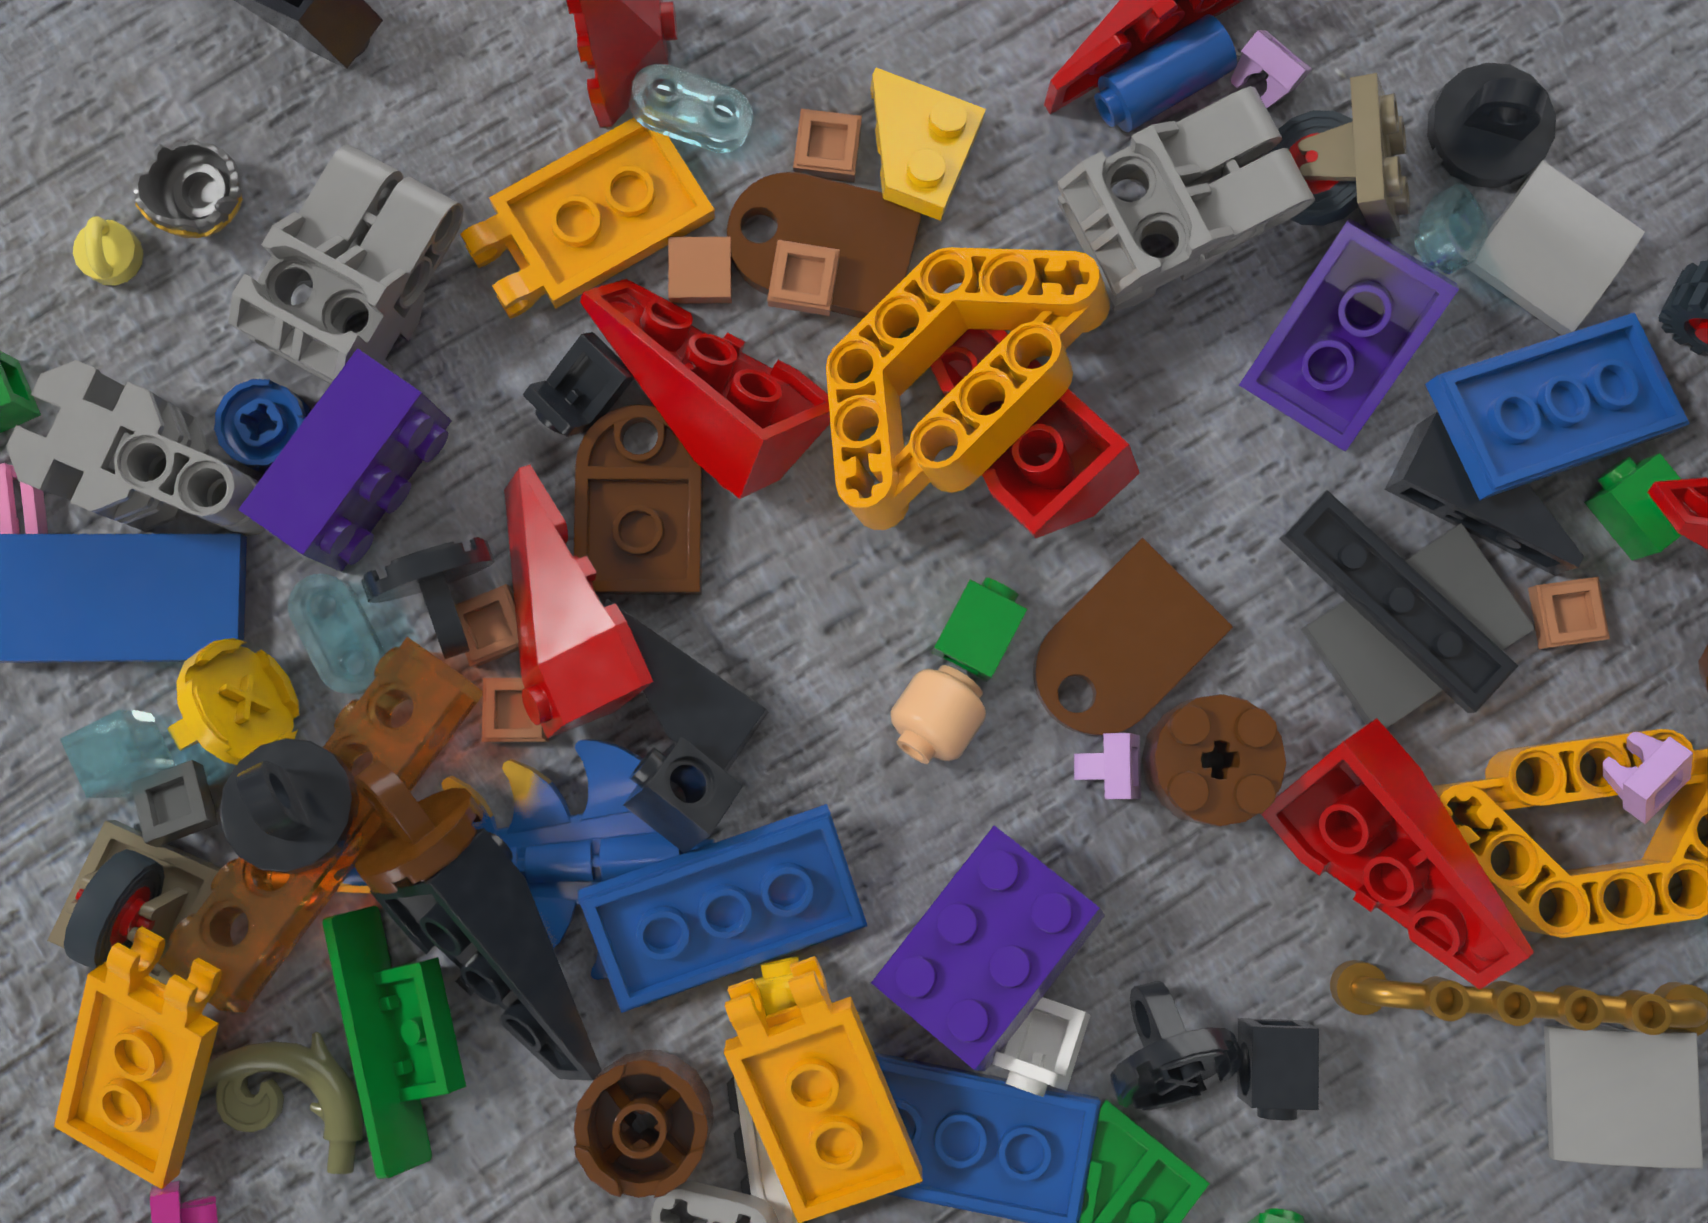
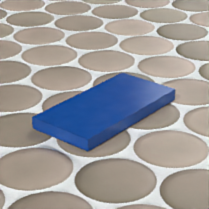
(1556, 405)
(119, 596)
(722, 908)
(993, 1143)

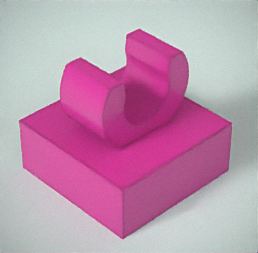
(167, 1206)

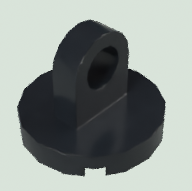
(1491, 125)
(430, 573)
(289, 806)
(1172, 1059)

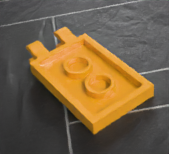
(588, 216)
(139, 1060)
(818, 1096)

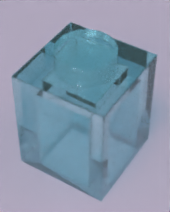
(116, 752)

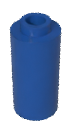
(1165, 74)

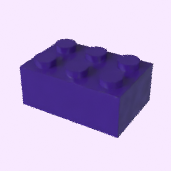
(348, 464)
(988, 949)

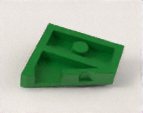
(1136, 1175)

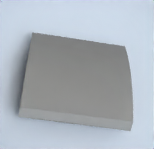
(1555, 249)
(1623, 1097)

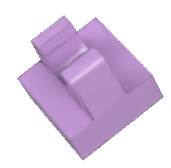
(1269, 55)
(1116, 766)
(1653, 783)

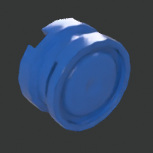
(258, 421)

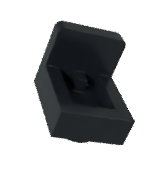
(580, 387)

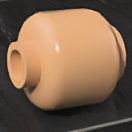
(938, 714)

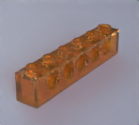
(283, 915)

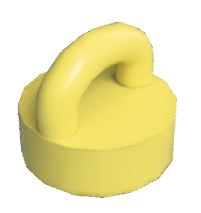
(107, 251)

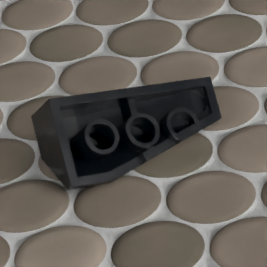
(492, 930)

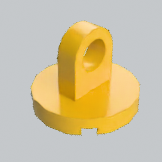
(233, 701)

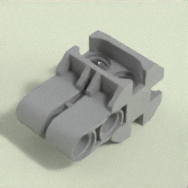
(1175, 168)
(364, 247)
(127, 455)

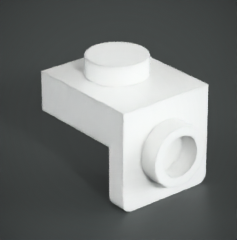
(1044, 1047)

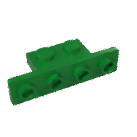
(395, 1037)

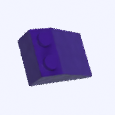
(1349, 334)

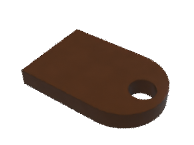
(870, 232)
(638, 511)
(1129, 641)

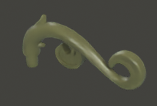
(313, 1066)

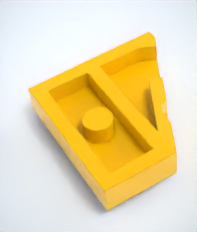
(921, 141)

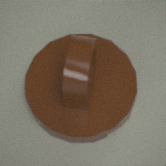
(416, 835)

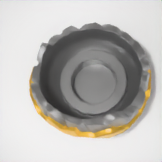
(189, 189)

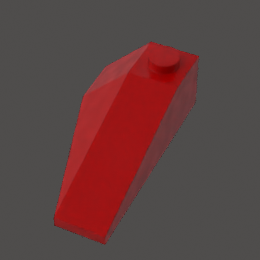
(1061, 465)
(572, 650)

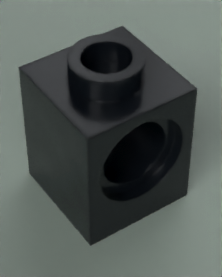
(705, 785)
(1278, 1067)

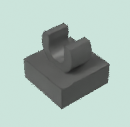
(174, 803)

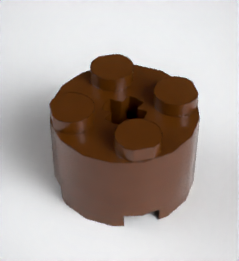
(1250, 752)
(644, 1162)

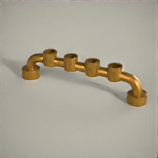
(1674, 1005)

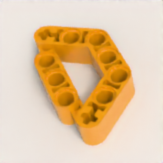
(1056, 305)
(1581, 890)

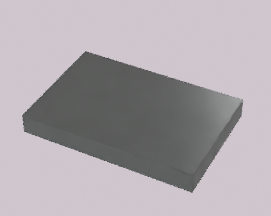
(1374, 671)

